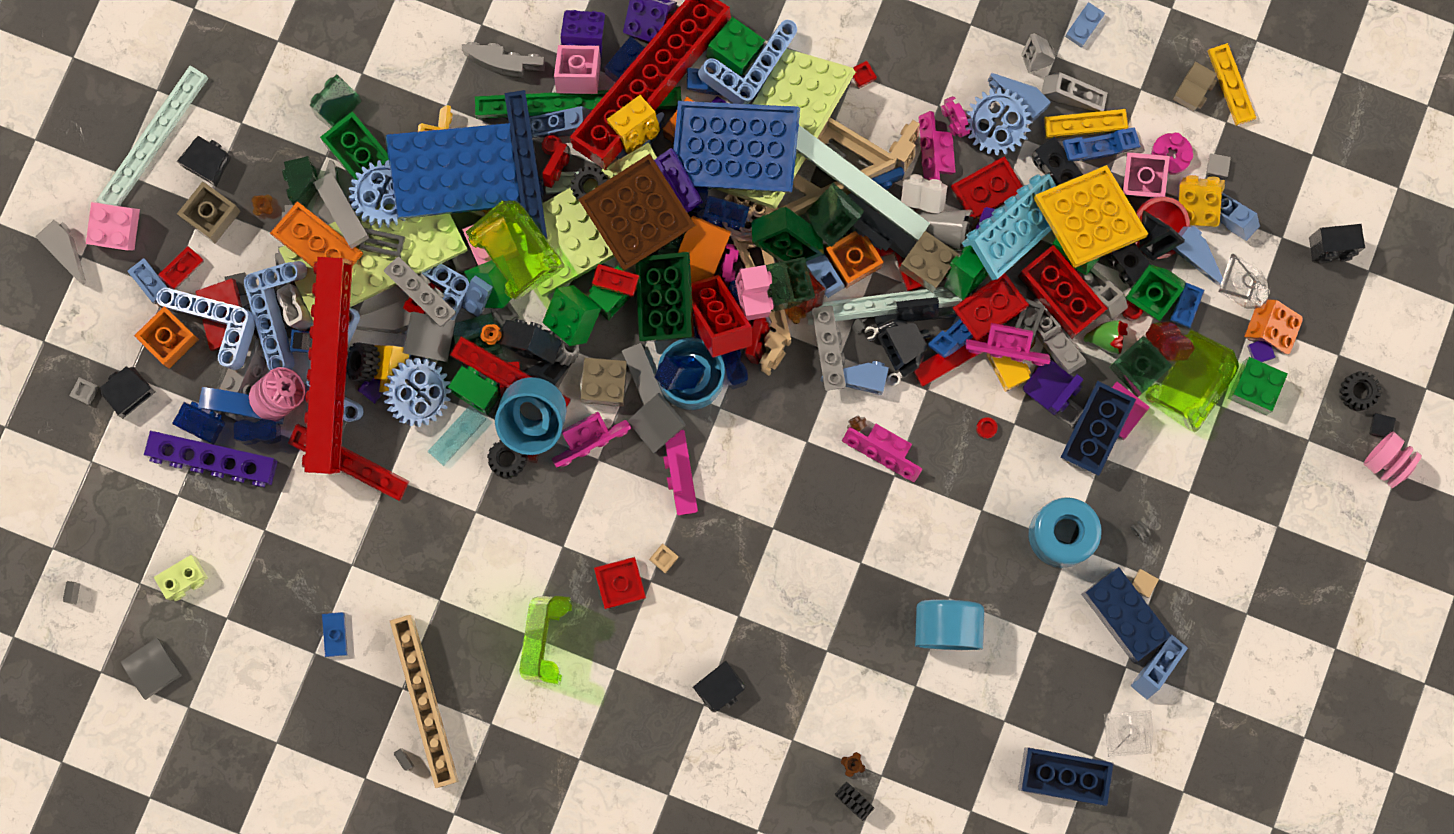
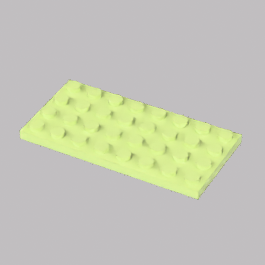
(804, 83)
(574, 233)
(426, 245)

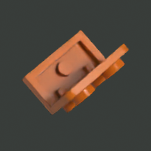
(1275, 325)

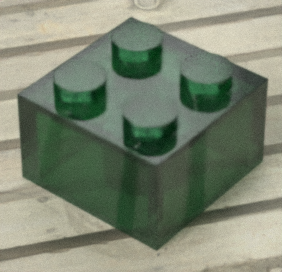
(1140, 366)

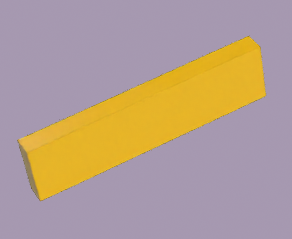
(1231, 84)
(1085, 123)

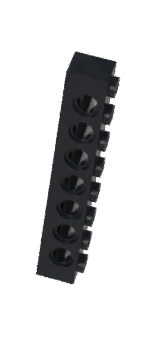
(1054, 151)

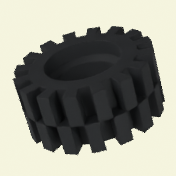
(583, 176)
(362, 362)
(1372, 391)
(502, 471)
(854, 801)

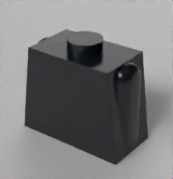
(205, 160)
(126, 391)
(720, 687)

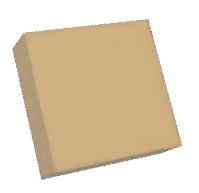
(663, 558)
(1144, 583)

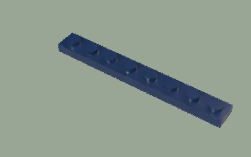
(525, 157)

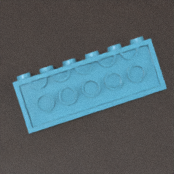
(1011, 229)

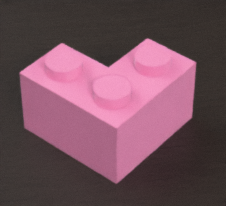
(752, 292)

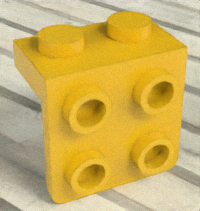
(635, 124)
(1202, 199)

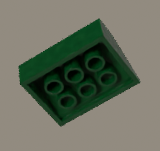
(664, 297)

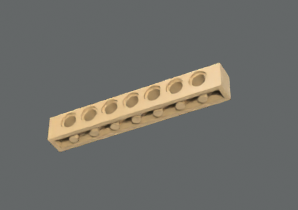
(424, 701)

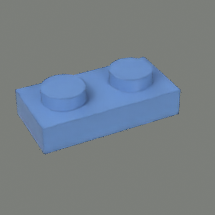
(1084, 24)
(147, 279)
(476, 296)

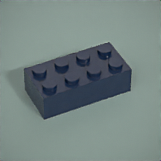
(1098, 428)
(1126, 615)
(1065, 776)

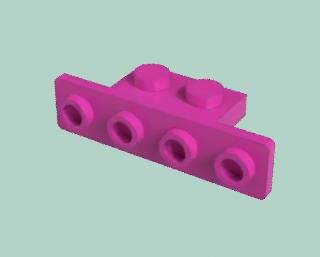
(935, 148)
(1009, 342)
(587, 435)
(885, 449)
(681, 476)

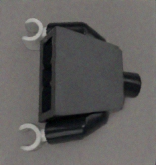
(902, 344)

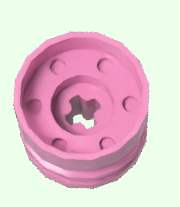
(277, 394)
(1395, 462)

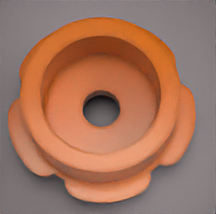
(486, 330)

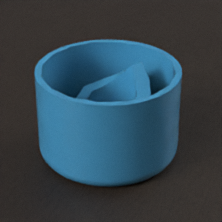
(712, 381)
(529, 435)
(1045, 542)
(949, 625)

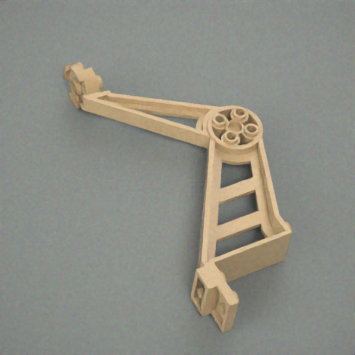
(901, 156)

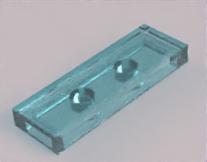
(456, 435)

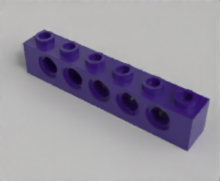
(158, 442)

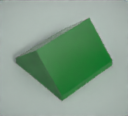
(492, 275)

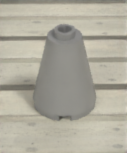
(950, 226)

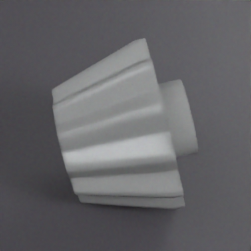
(567, 354)

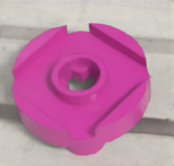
(956, 113)
(1180, 145)
(726, 265)

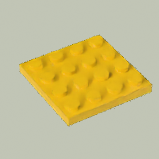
(1090, 216)

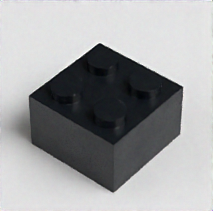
(1336, 243)
(530, 341)

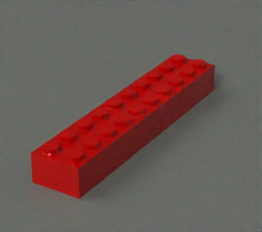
(651, 74)
(328, 365)

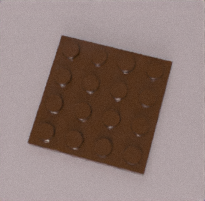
(636, 212)

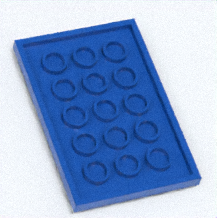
(737, 145)
(452, 170)

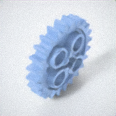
(982, 111)
(366, 188)
(429, 377)

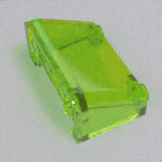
(515, 247)
(1195, 383)
(532, 663)

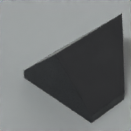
(1160, 237)
(550, 372)

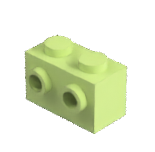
(181, 578)

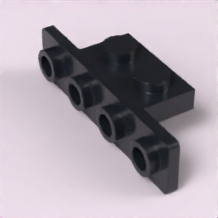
(881, 230)
(917, 310)

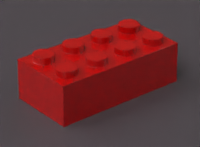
(1062, 291)
(719, 317)

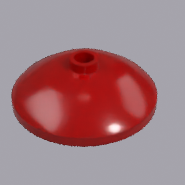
(1168, 211)

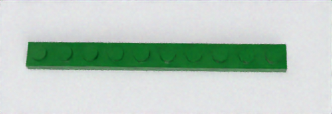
(544, 103)

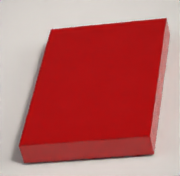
(987, 187)
(223, 292)
(992, 303)

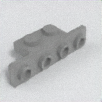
(418, 289)
(828, 346)
(245, 377)

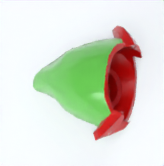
(1108, 336)

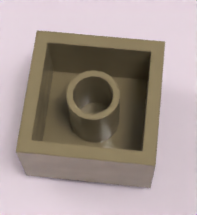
(208, 212)
(928, 261)
(604, 382)

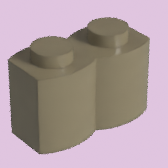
(1194, 87)

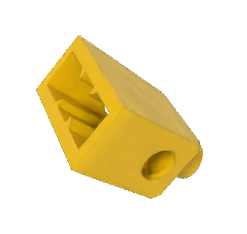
(389, 358)

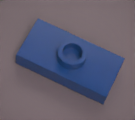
(887, 179)
(1187, 305)
(334, 634)

